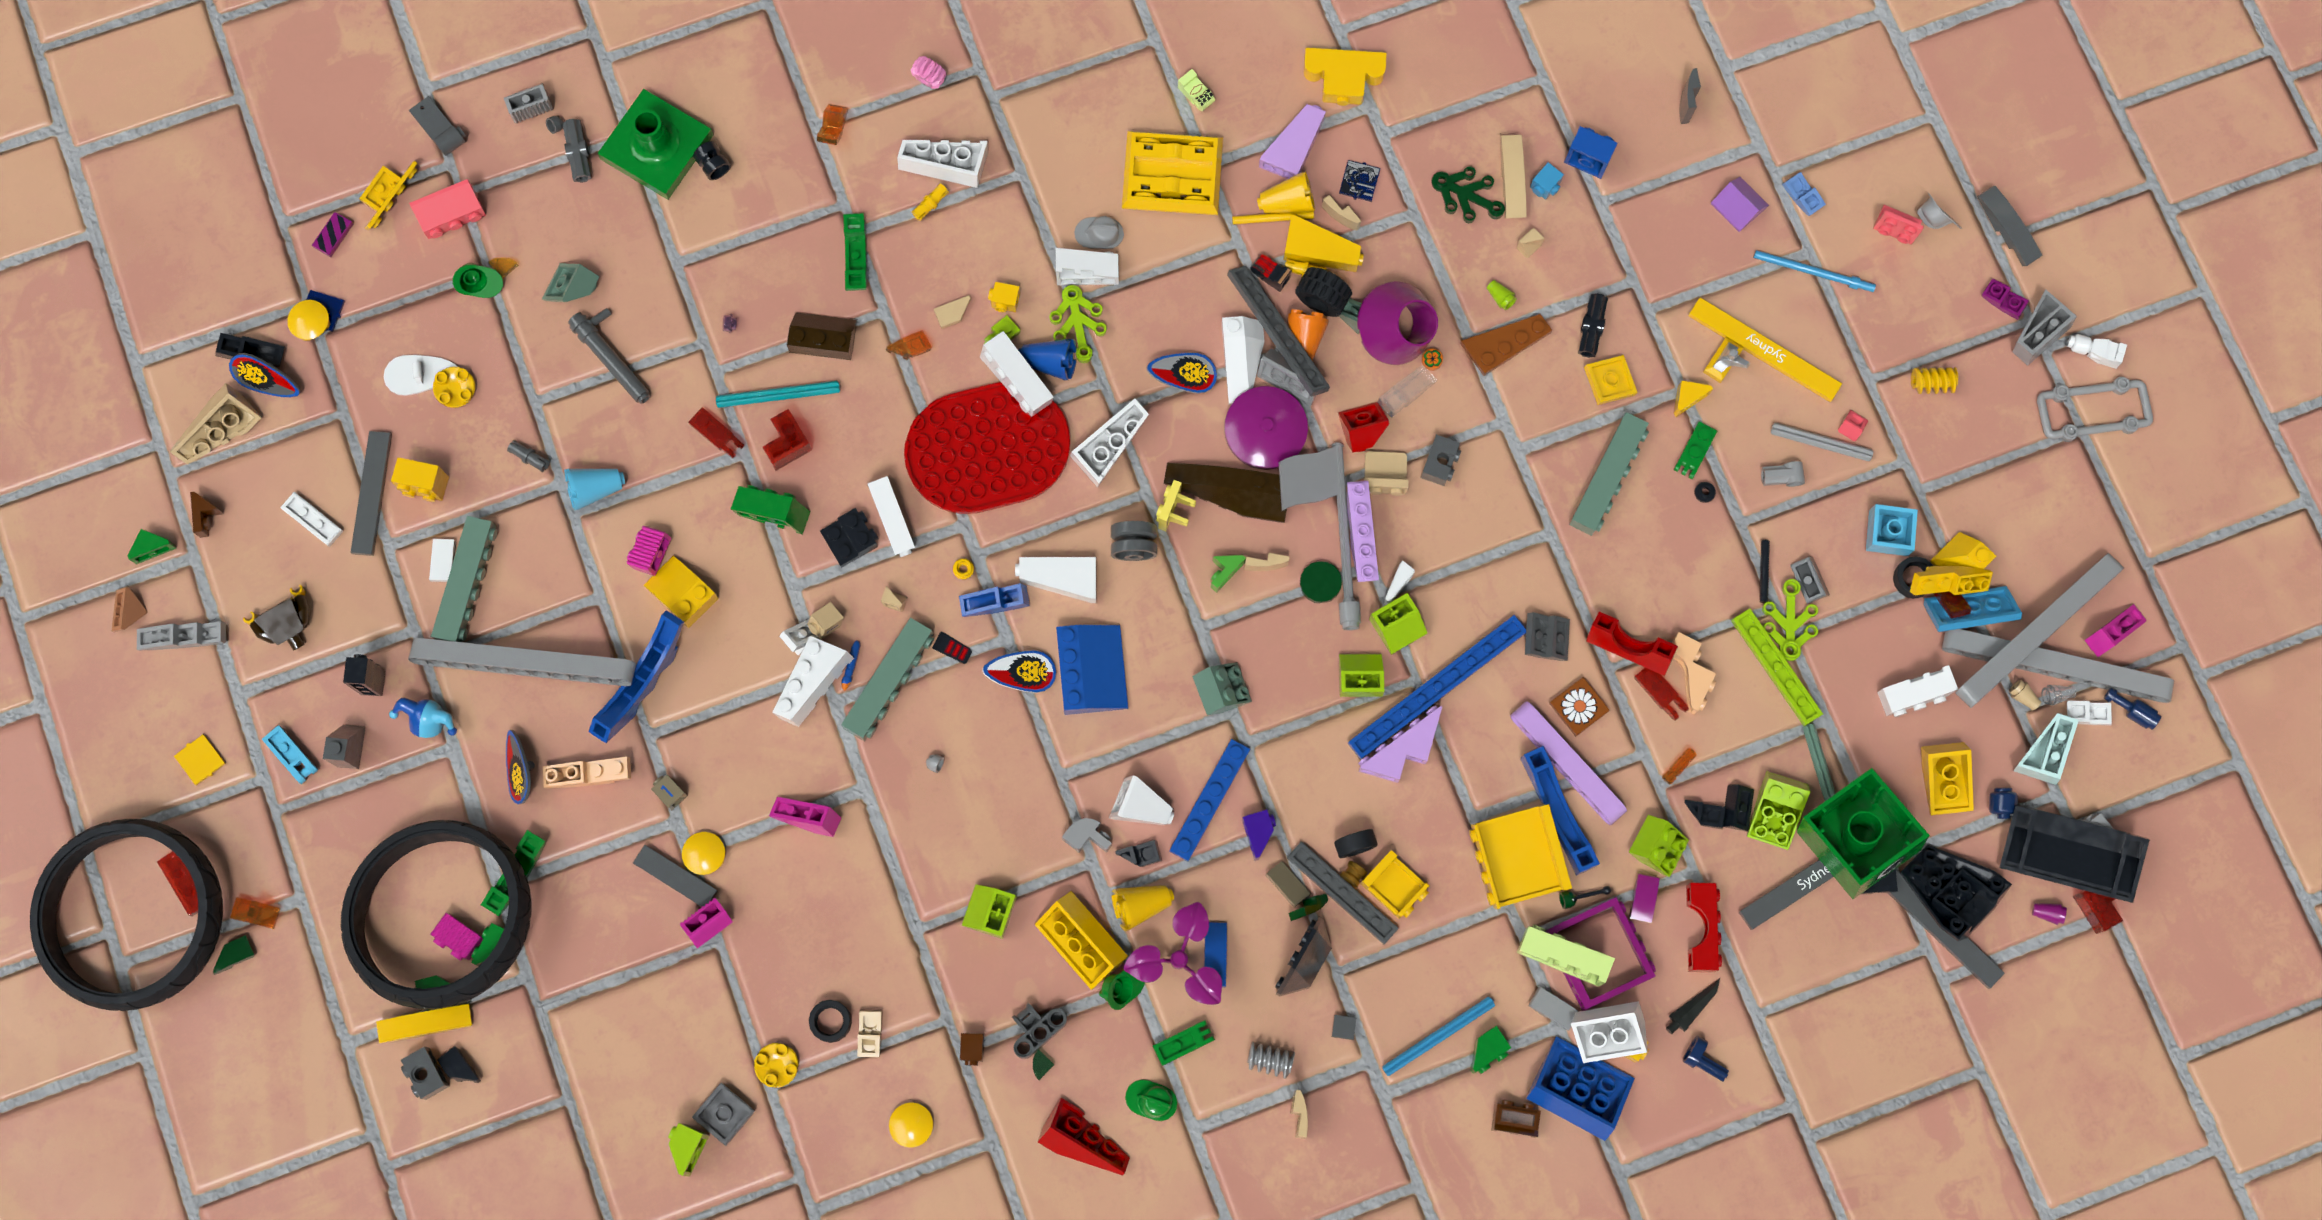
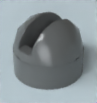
(554, 124)

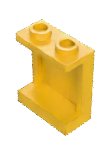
(1395, 885)

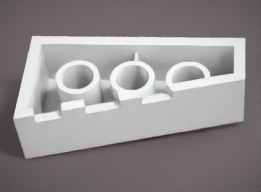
(944, 160)
(1106, 445)
(812, 675)

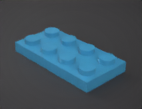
(1987, 608)

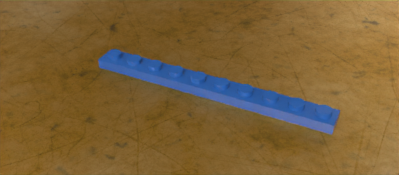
(1437, 687)

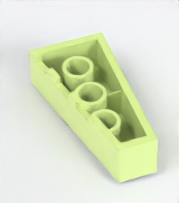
(1565, 955)

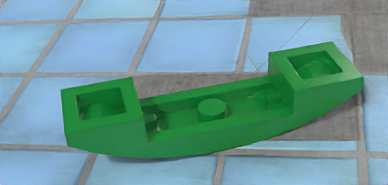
(855, 252)
(527, 853)

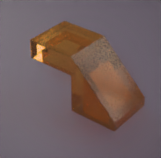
(833, 124)

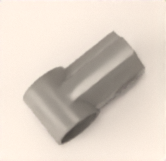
(1789, 474)

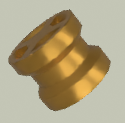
(1353, 873)

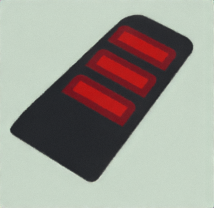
(952, 648)

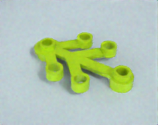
(1077, 319)
(1789, 623)

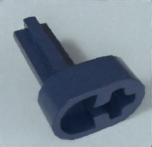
(1695, 1057)

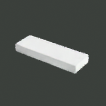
(311, 519)

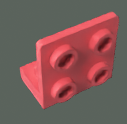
(1898, 225)

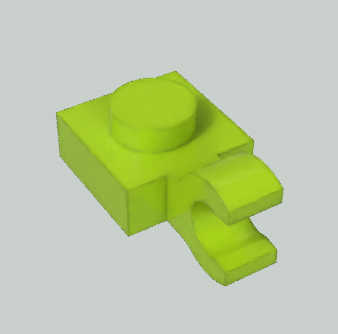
(1005, 325)

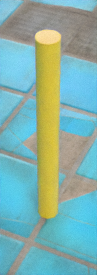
(1270, 217)

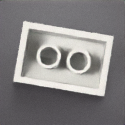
(1610, 1032)

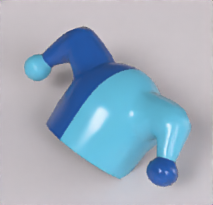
(425, 717)

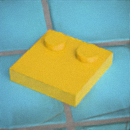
(1610, 380)

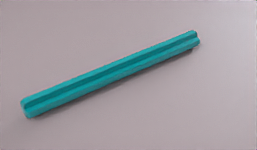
(777, 394)

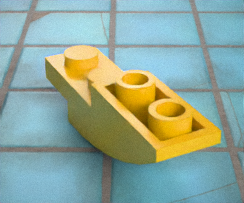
(1952, 579)

